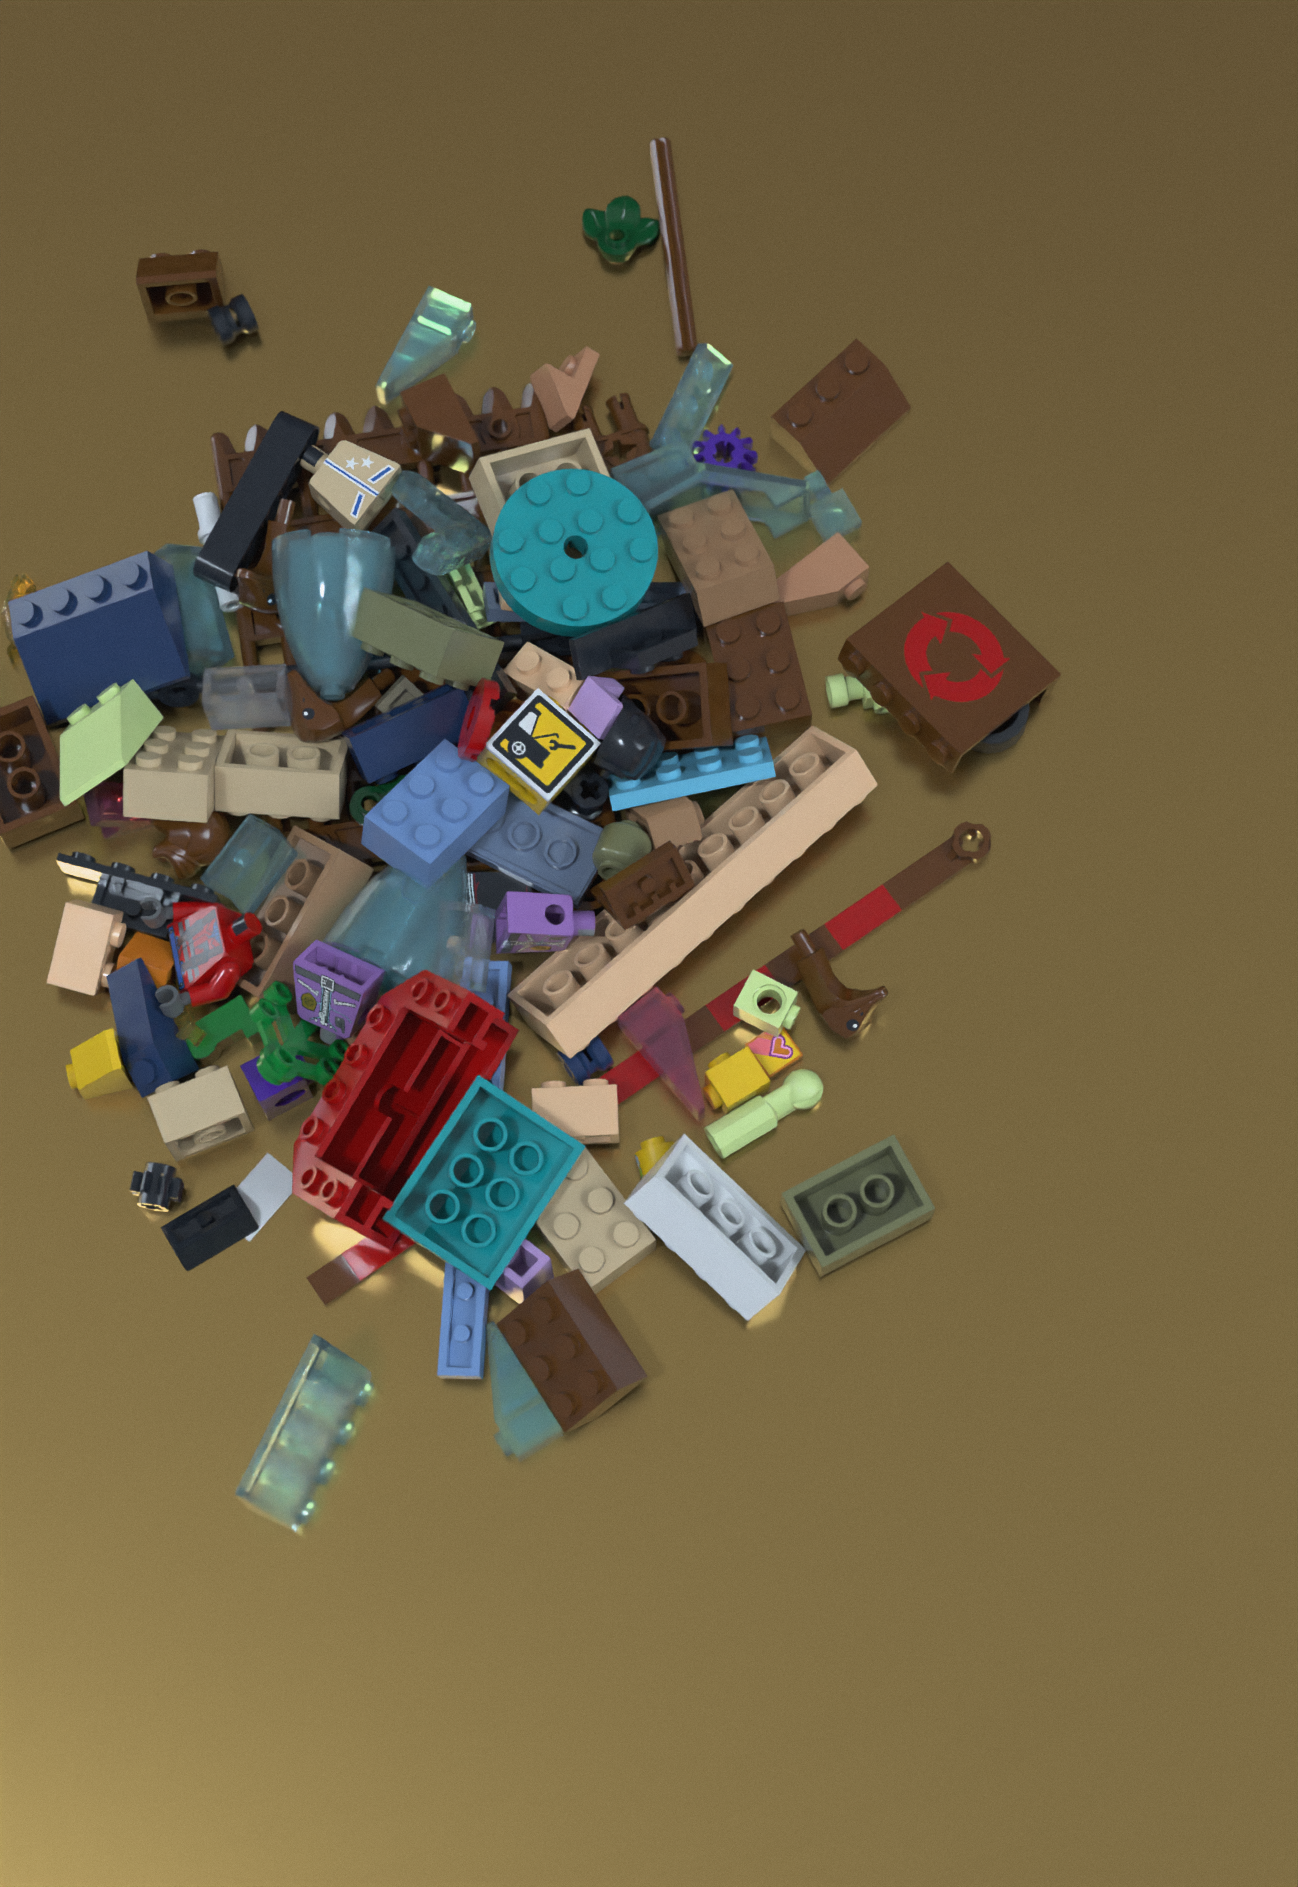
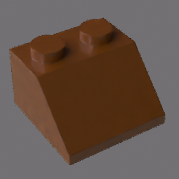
(180, 283)
(438, 425)

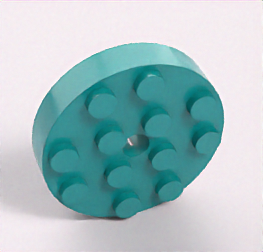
(591, 516)

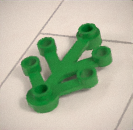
(278, 1061)

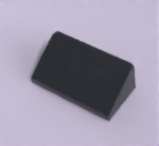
(210, 1228)

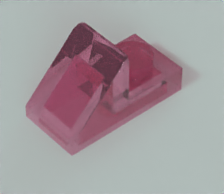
(105, 810)

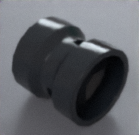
(224, 323)

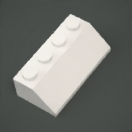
(716, 1227)

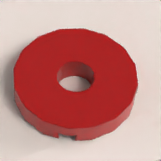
(478, 720)

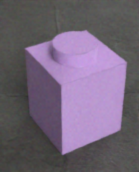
(525, 1272)

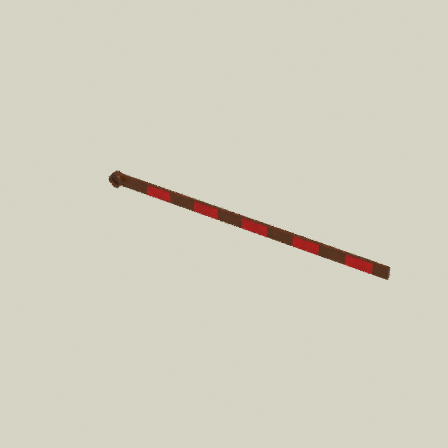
(717, 1016)

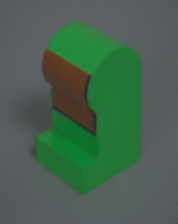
(223, 1029)

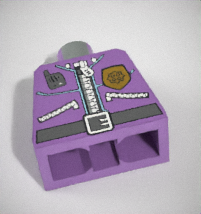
(539, 922)
(335, 990)

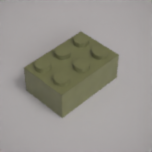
(425, 639)
(857, 1205)

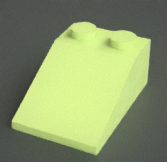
(104, 738)

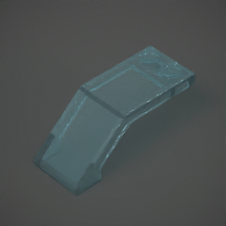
(765, 498)

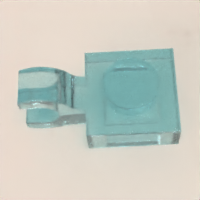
(830, 510)

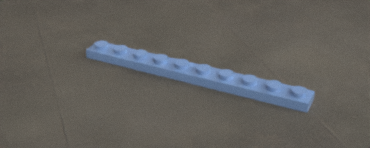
(463, 1298)

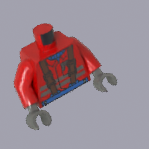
(207, 949)

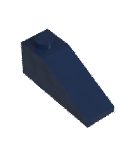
(144, 1033)

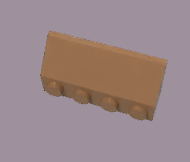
(301, 910)

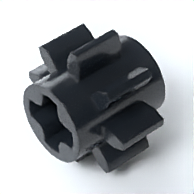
(156, 1186)

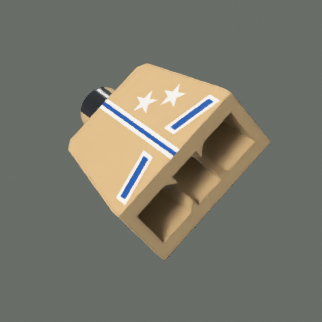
(350, 482)

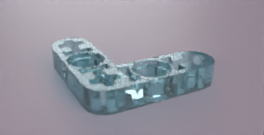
(458, 534)

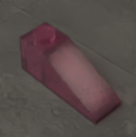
(662, 1038)

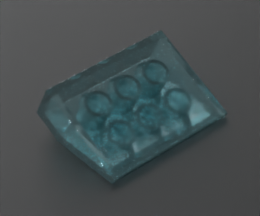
(305, 1435)

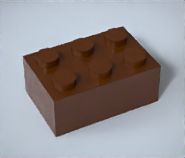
(763, 672)
(684, 701)
(30, 776)
(571, 1350)

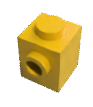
(734, 1080)

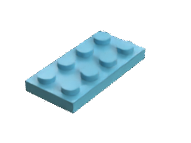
(695, 773)

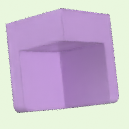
(598, 704)

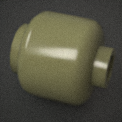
(619, 847)

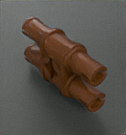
(631, 435)

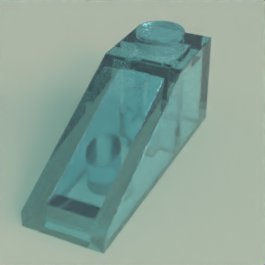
(428, 342)
(519, 1410)

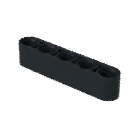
(255, 501)

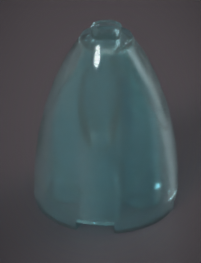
(319, 597)
(399, 922)

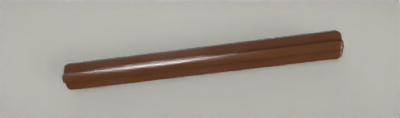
(673, 246)

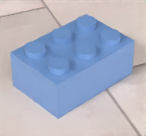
(435, 814)

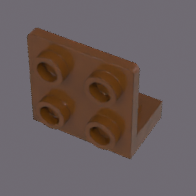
(644, 886)

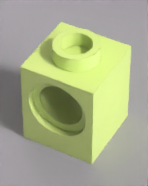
(758, 987)

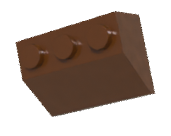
(840, 413)

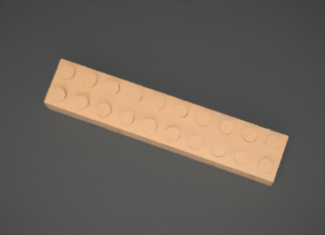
(738, 855)

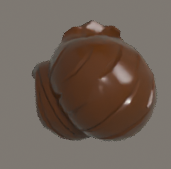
(191, 843)

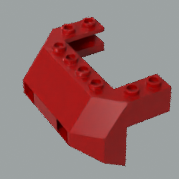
(394, 1098)

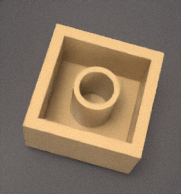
(200, 1112)

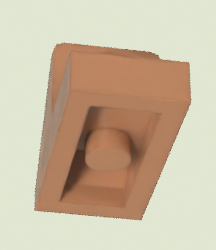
(563, 388)

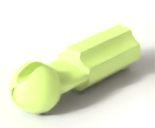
(800, 1091)

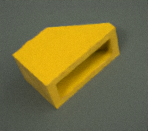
(98, 1066)

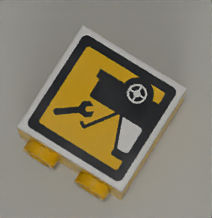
(538, 751)

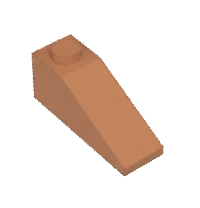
(823, 578)

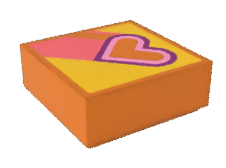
(775, 1053)

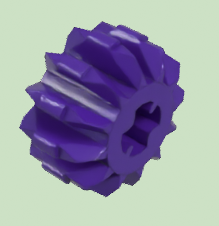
(726, 446)

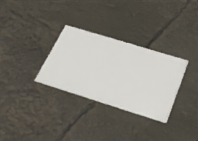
(265, 1190)

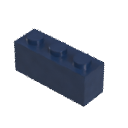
(406, 733)

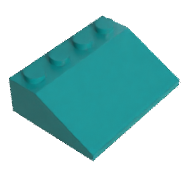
(483, 1182)

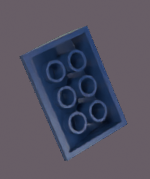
(101, 632)

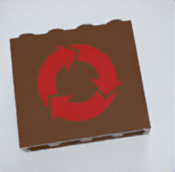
(946, 665)

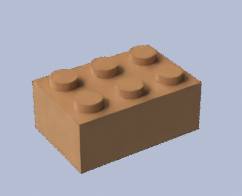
(718, 557)

